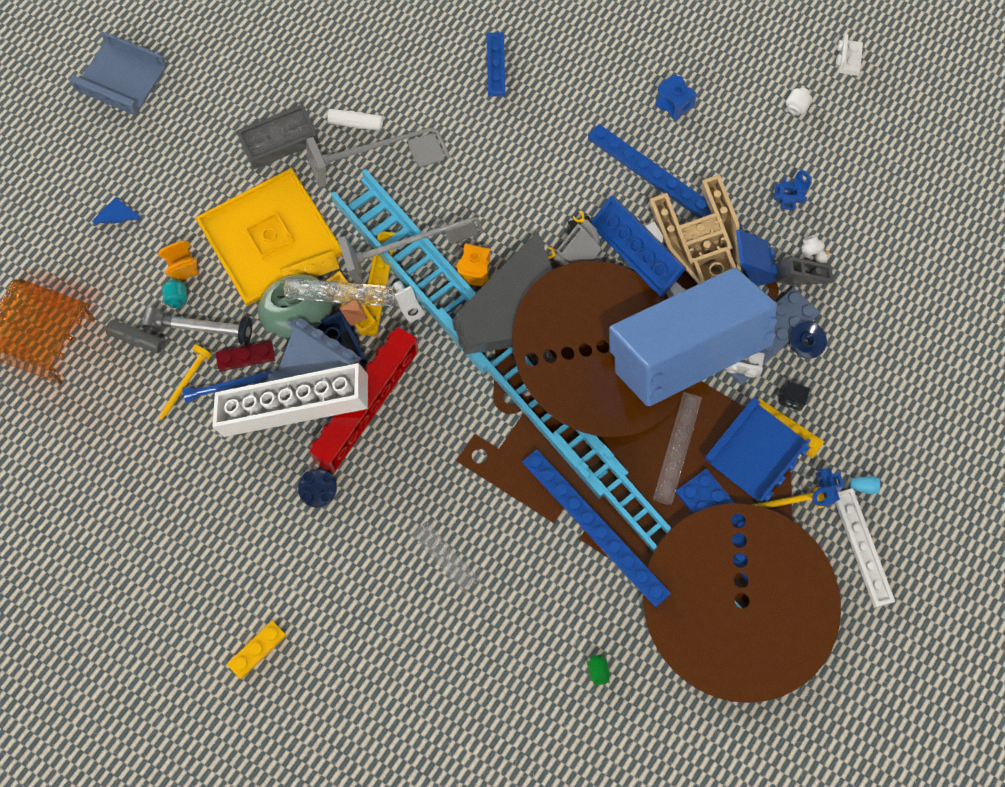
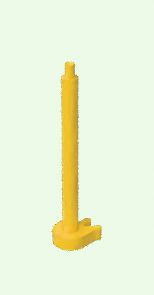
(203, 354)
(790, 500)

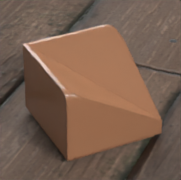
(353, 312)

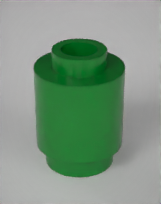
(598, 670)

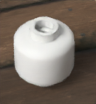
(798, 101)

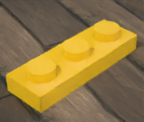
(314, 266)
(256, 650)

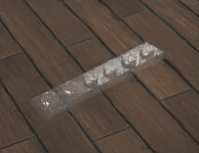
(339, 292)
(677, 449)

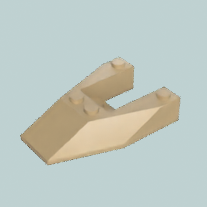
(706, 244)

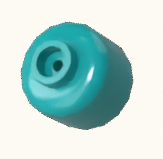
(174, 293)

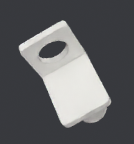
(407, 301)

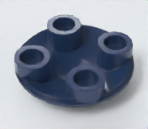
(317, 488)

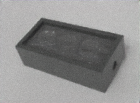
(276, 136)

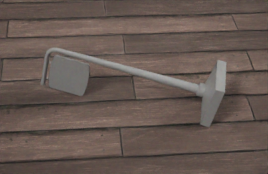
(424, 150)
(454, 233)

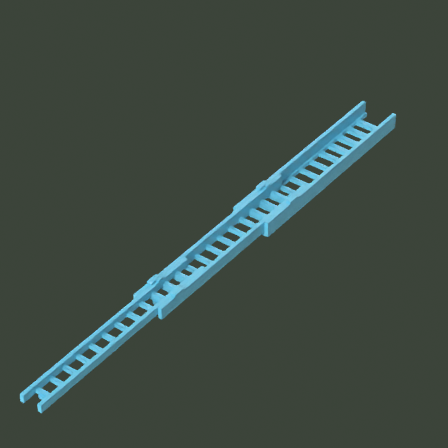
(566, 450)

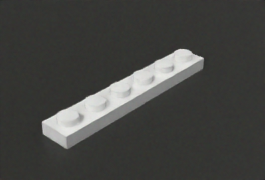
(864, 549)

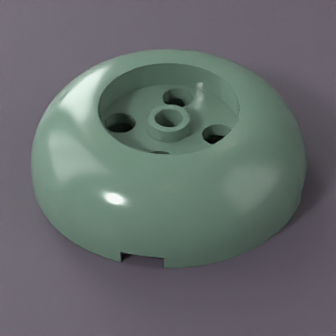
(277, 311)

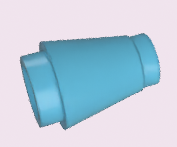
(866, 484)

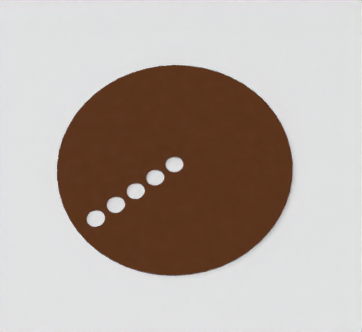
(573, 309)
(753, 649)

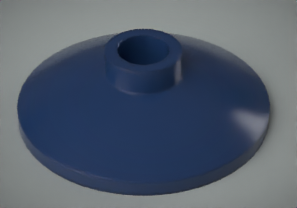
(816, 340)

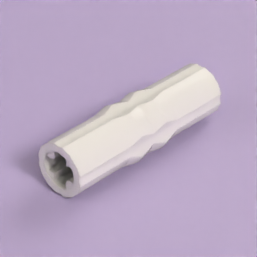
(355, 119)

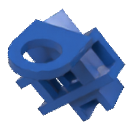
(798, 186)
(829, 487)

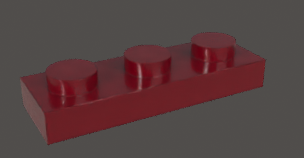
(245, 356)

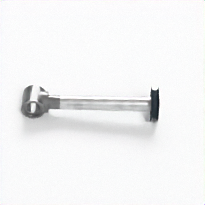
(156, 319)

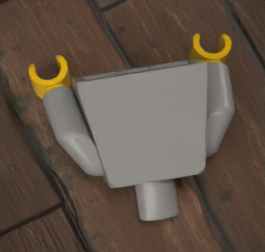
(580, 244)

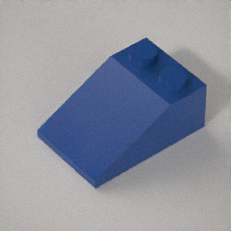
(756, 258)

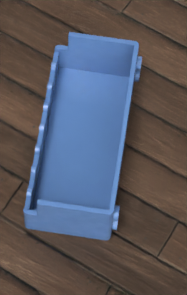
(692, 336)

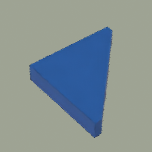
(115, 213)

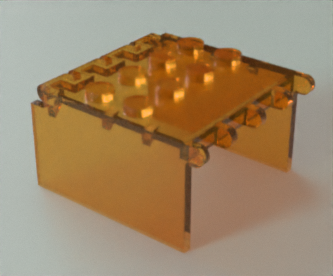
(36, 326)

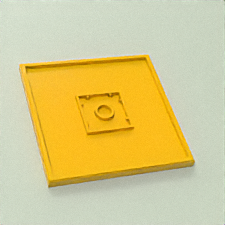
(266, 232)

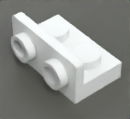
(849, 57)
(750, 366)

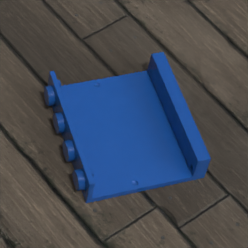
(757, 451)

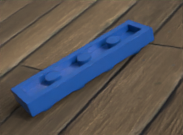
(496, 64)

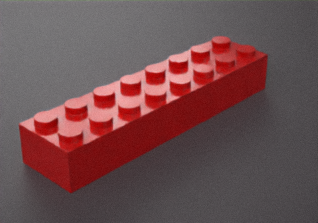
(383, 375)

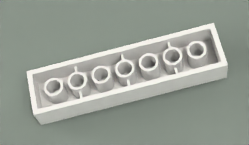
(291, 400)

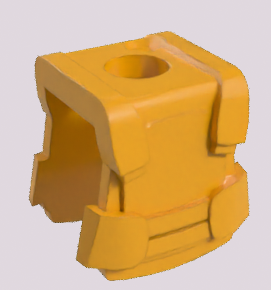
(179, 260)
(474, 265)

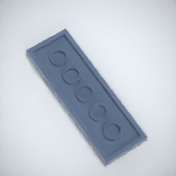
(790, 312)

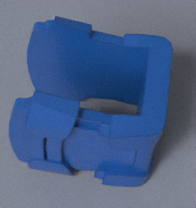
(675, 97)

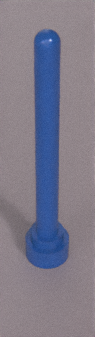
(192, 393)

